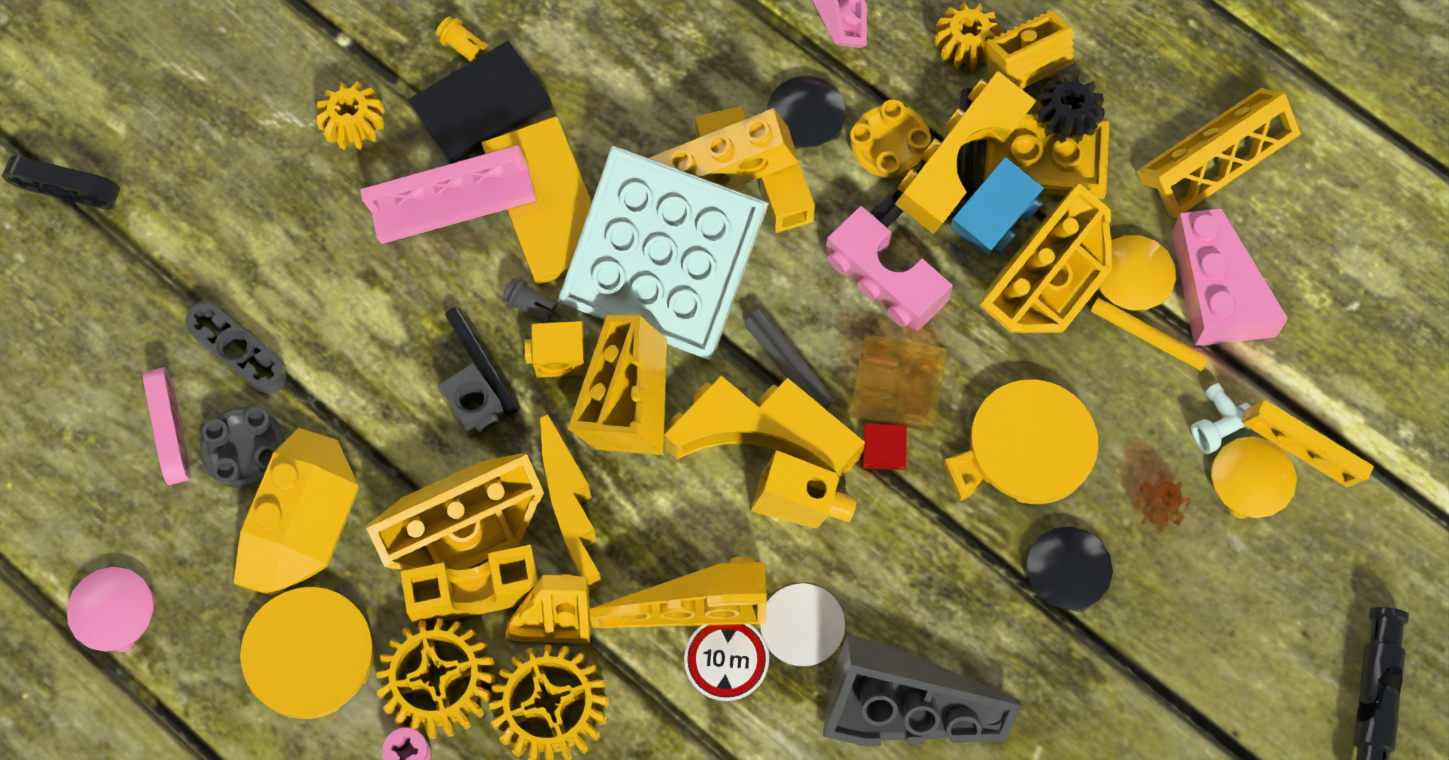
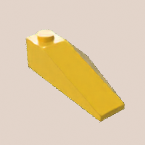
(710, 596)

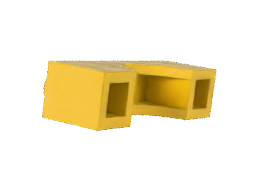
(992, 116)

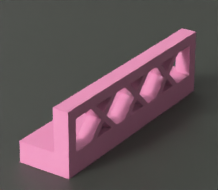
(450, 194)

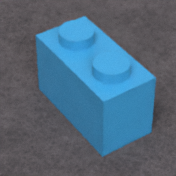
(997, 208)

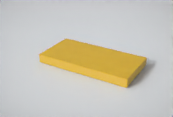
(553, 223)

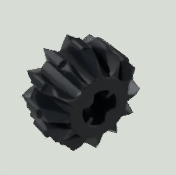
(1069, 108)

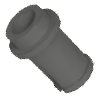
(527, 300)

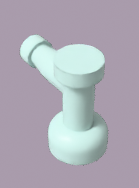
(1209, 434)

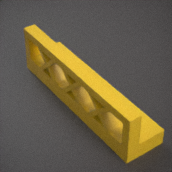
(1214, 138)

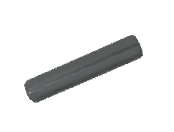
(786, 357)

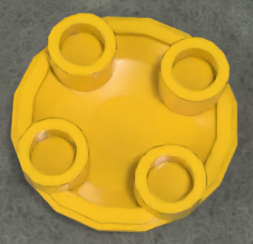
(890, 139)
(1139, 275)
(1253, 477)

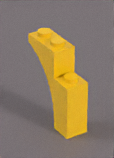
(784, 421)

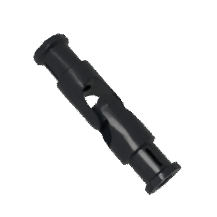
(1382, 663)

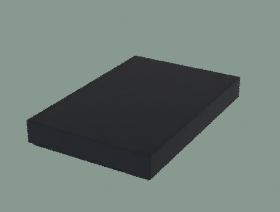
(479, 102)

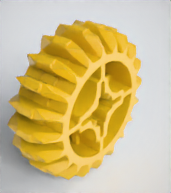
(452, 675)
(529, 710)

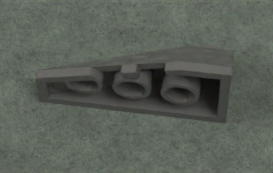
(898, 696)

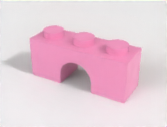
(909, 295)

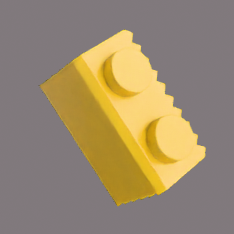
(1031, 50)

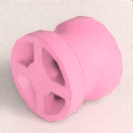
(417, 746)

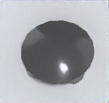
(240, 446)

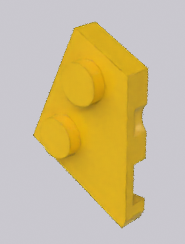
(553, 612)

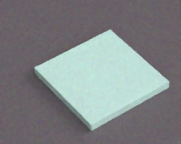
(663, 250)

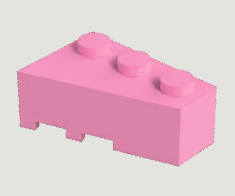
(1221, 282)

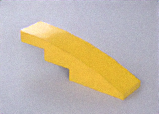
(567, 491)

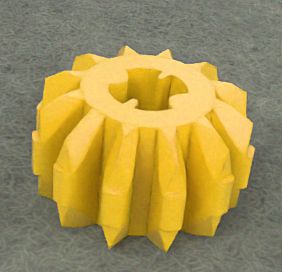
(964, 35)
(350, 115)

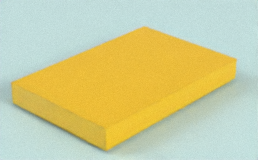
(1054, 164)

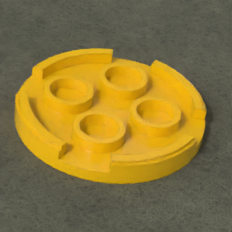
(1034, 441)
(307, 652)

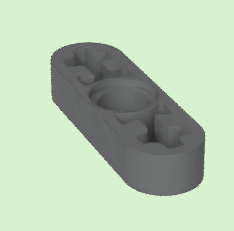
(230, 331)

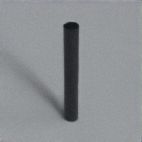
(482, 360)

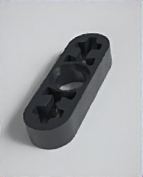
(61, 182)

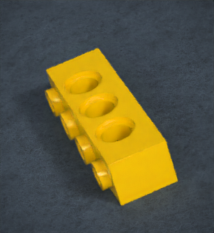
(736, 152)

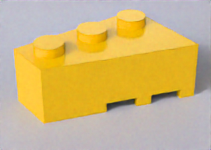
(624, 389)

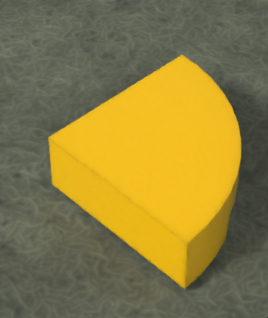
(963, 474)

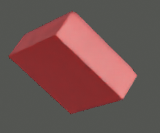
(885, 446)

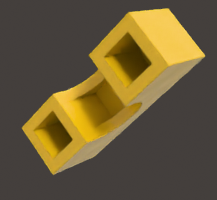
(456, 594)

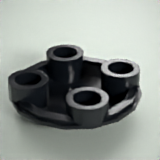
(810, 110)
(1069, 568)

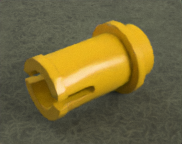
(459, 38)

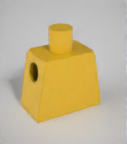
(800, 493)

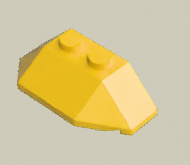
(1054, 268)
(295, 514)
(460, 516)

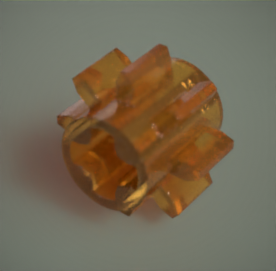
(1153, 509)

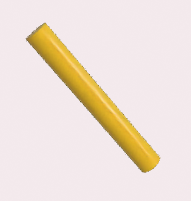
(1149, 334)

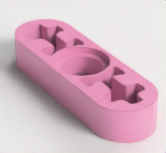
(166, 426)

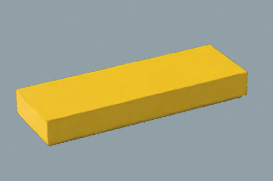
(1306, 444)

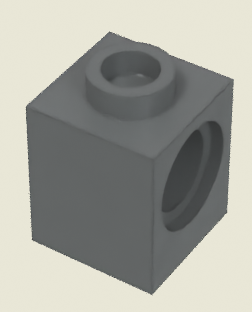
(466, 386)

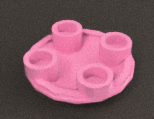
(110, 609)

